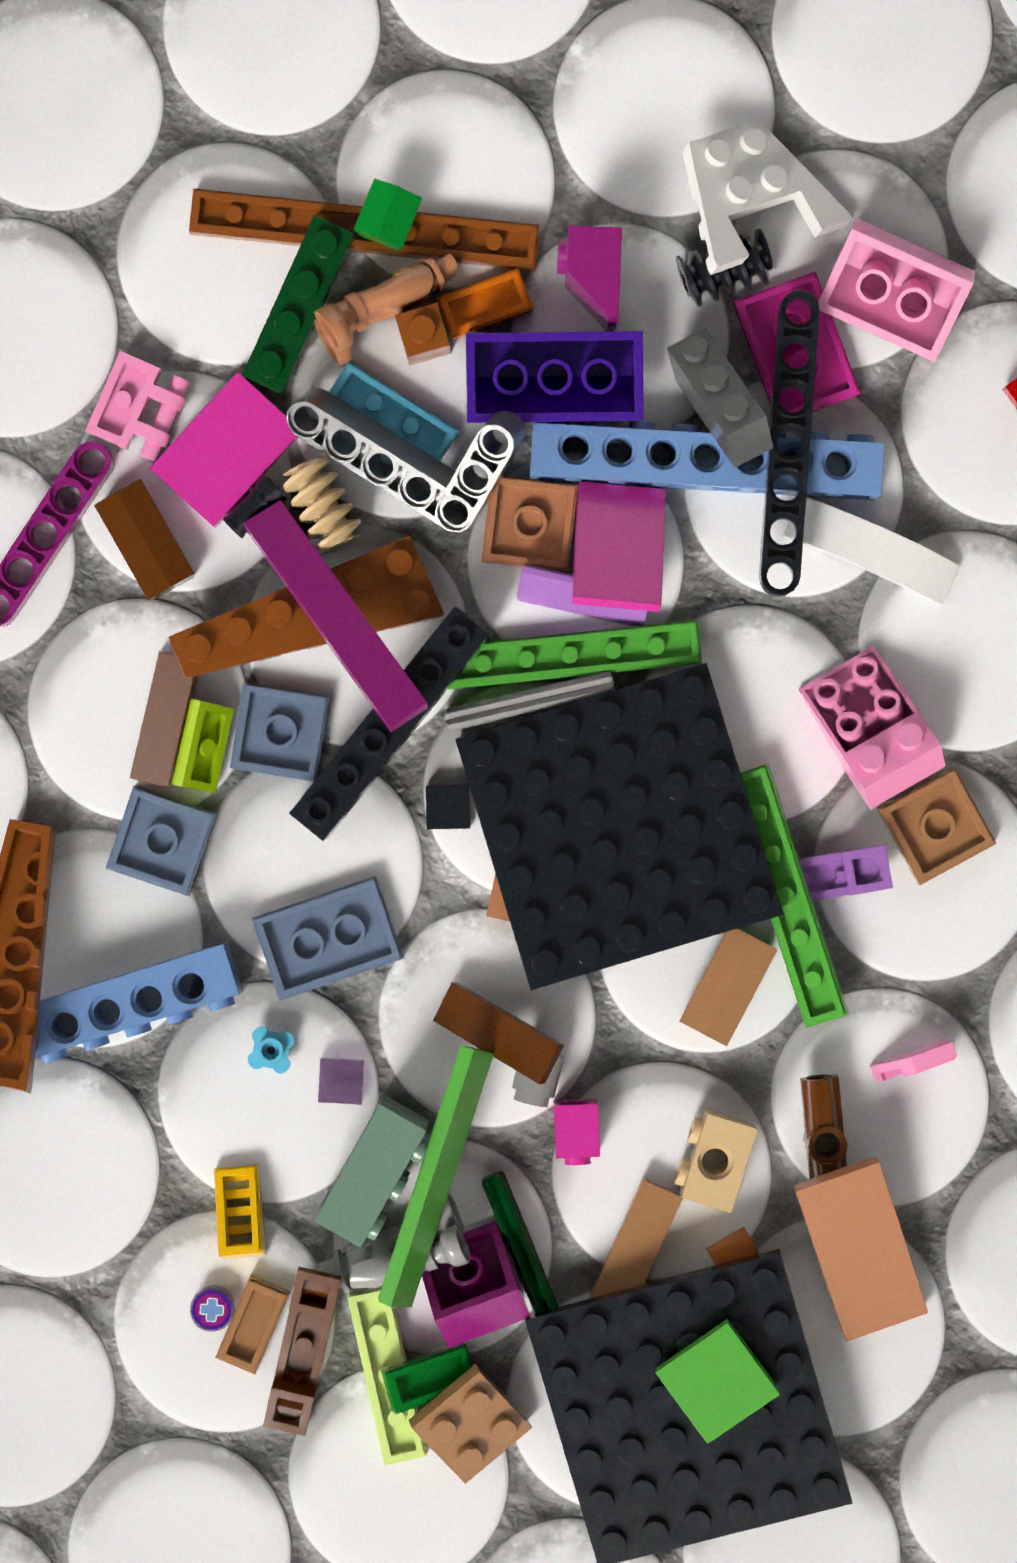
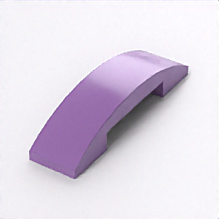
(847, 872)

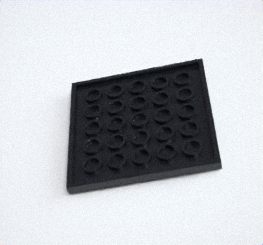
(619, 826)
(630, 1447)

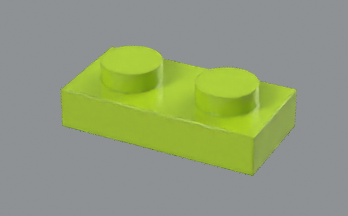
(202, 746)

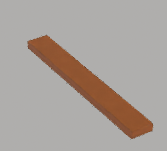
(430, 235)

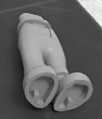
(368, 1265)

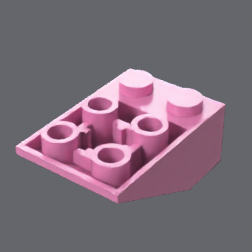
(873, 727)

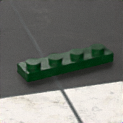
(293, 311)

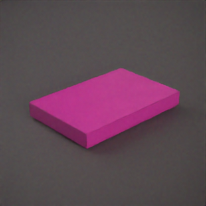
(759, 321)
(225, 450)
(619, 546)

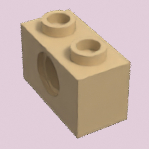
(719, 1186)

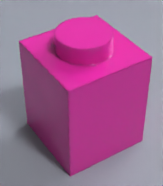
(576, 1131)

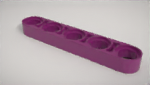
(63, 520)

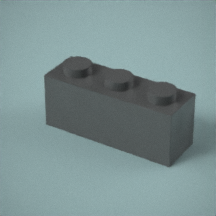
(720, 397)

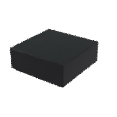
(448, 807)

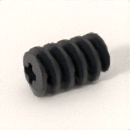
(697, 278)

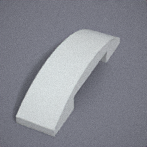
(876, 551)

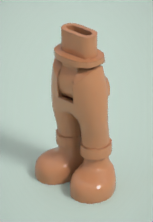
(403, 292)

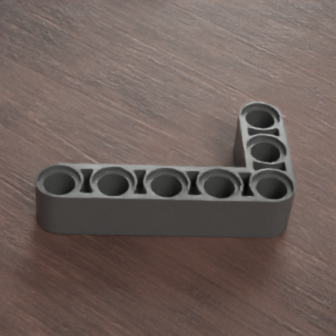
(408, 459)

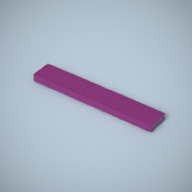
(335, 616)

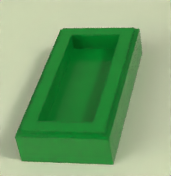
(424, 1377)

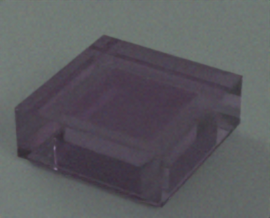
(341, 1081)

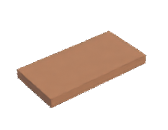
(860, 1248)

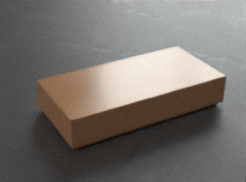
(252, 1324)

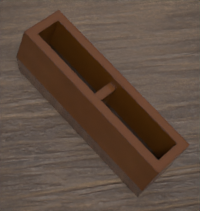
(144, 540)

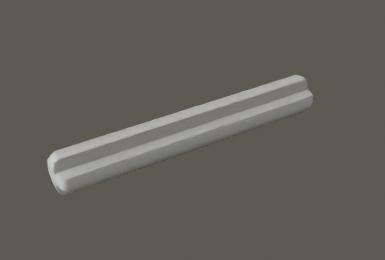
(527, 701)

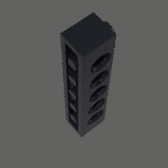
(372, 743)

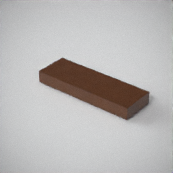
(498, 1032)

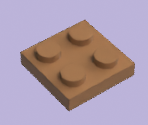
(470, 1423)

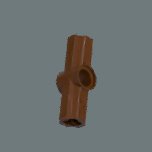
(823, 1115)

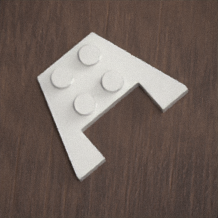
(746, 173)

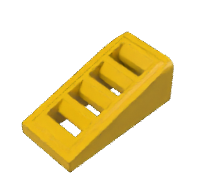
(223, 1213)

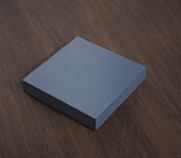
(280, 732)
(161, 840)

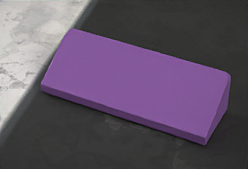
(554, 591)

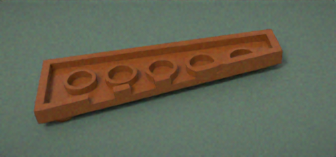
(384, 584)
(24, 906)

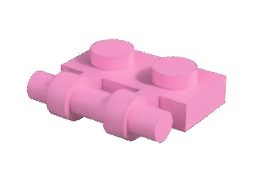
(125, 401)

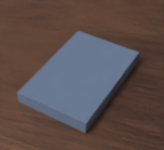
(327, 938)

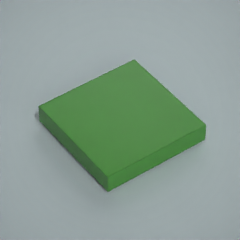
(717, 1381)

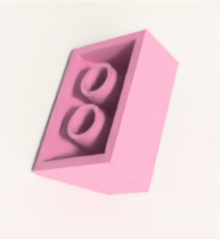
(896, 289)

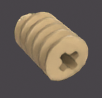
(321, 505)

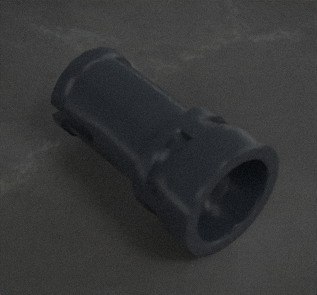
(261, 496)

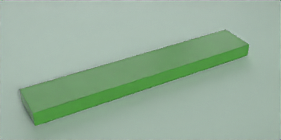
(582, 654)
(799, 928)
(435, 1177)

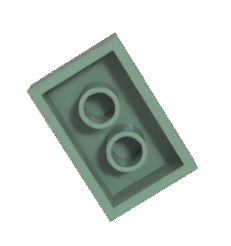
(374, 1172)

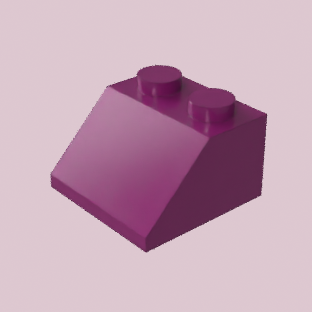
(592, 270)
(478, 1295)

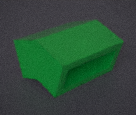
(387, 214)

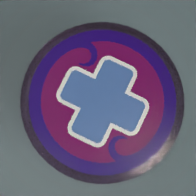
(212, 1308)

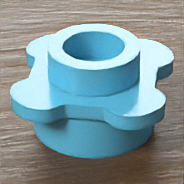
(280, 1041)

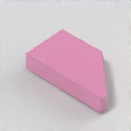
(915, 1060)

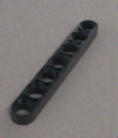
(795, 422)

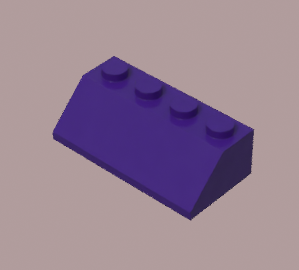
(555, 376)

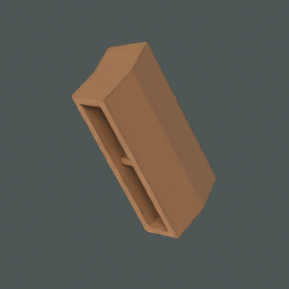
(728, 985)

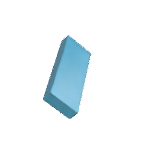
(394, 411)

